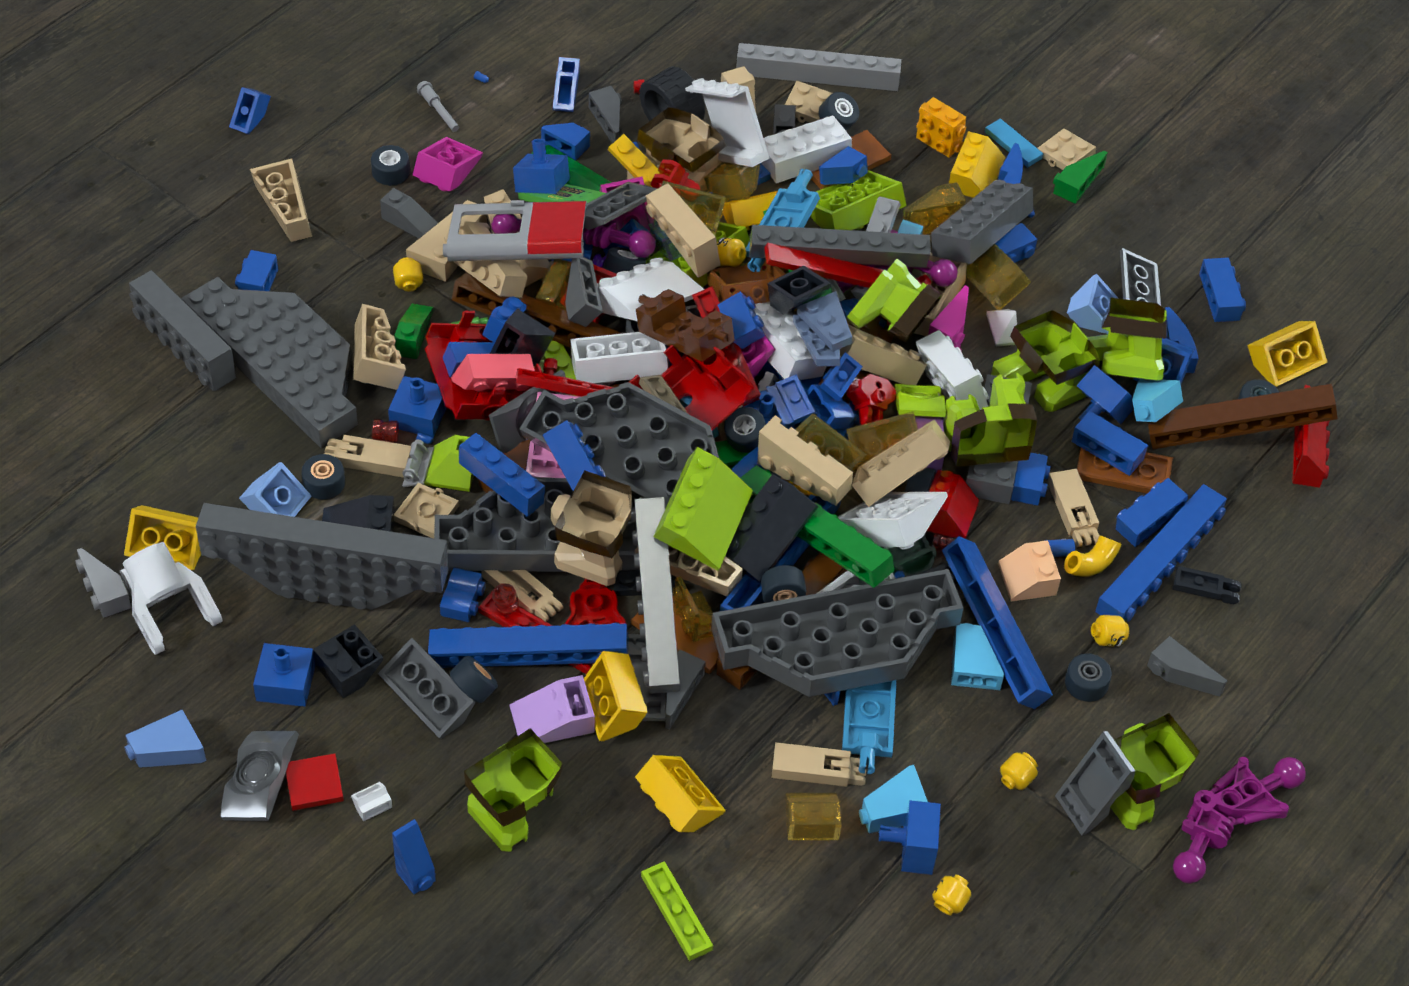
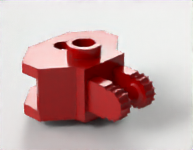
(674, 173)
(869, 398)

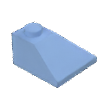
(1090, 304)
(276, 493)

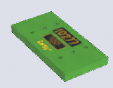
(566, 193)

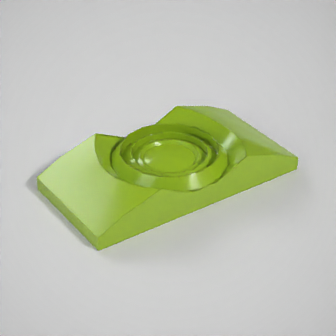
(920, 400)

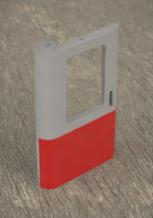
(546, 232)

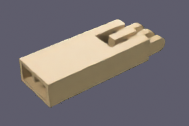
(375, 455)
(1071, 494)
(523, 584)
(808, 764)

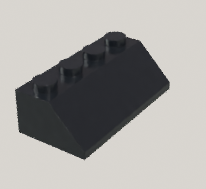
(769, 527)

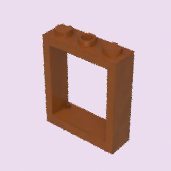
(744, 280)

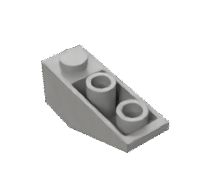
(105, 584)

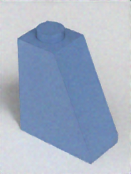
(165, 743)

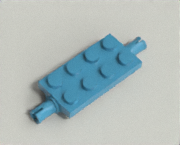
(788, 209)
(869, 722)

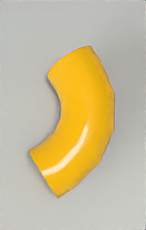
(1095, 560)

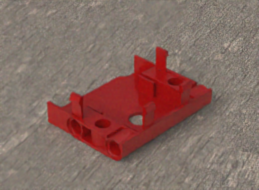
(714, 385)
(464, 403)

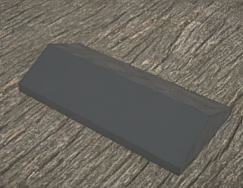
(615, 203)
(1139, 278)
(427, 689)

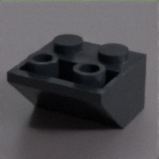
(523, 336)
(347, 660)

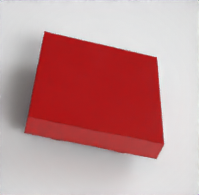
(314, 782)

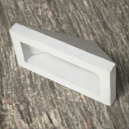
(1001, 326)

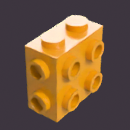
(941, 127)

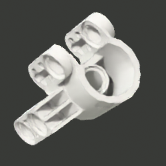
(154, 576)

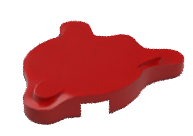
(594, 605)

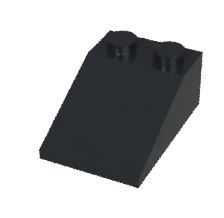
(365, 512)

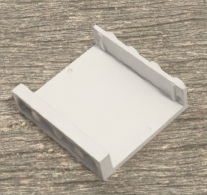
(735, 119)

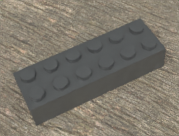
(982, 221)
(182, 331)
(994, 480)

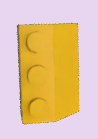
(976, 164)
(748, 211)
(1288, 352)
(155, 525)
(614, 695)
(679, 793)

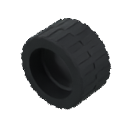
(669, 90)

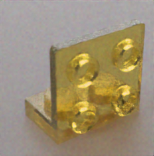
(693, 611)

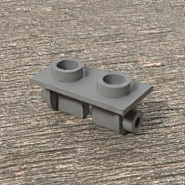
(418, 464)

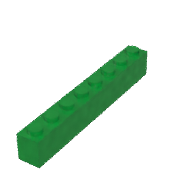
(835, 538)

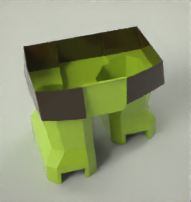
(897, 299)
(1132, 339)
(1050, 347)
(996, 432)
(1160, 758)
(509, 785)

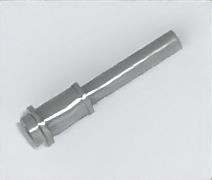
(425, 89)

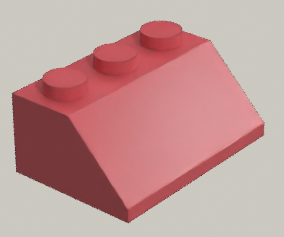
(491, 371)

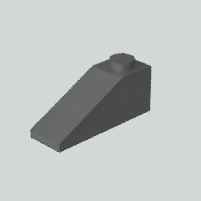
(606, 109)
(406, 213)
(582, 294)
(1183, 668)
(690, 674)

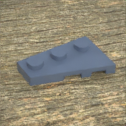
(827, 320)
(817, 348)

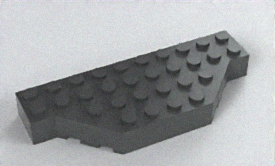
(284, 353)
(630, 433)
(504, 539)
(322, 558)
(840, 635)

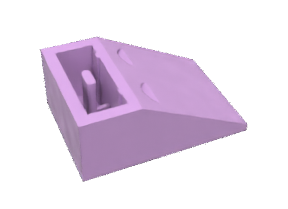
(556, 711)

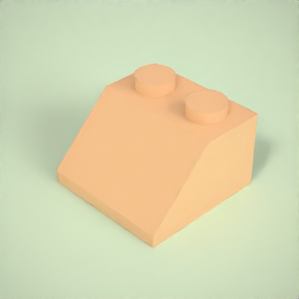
(1030, 572)

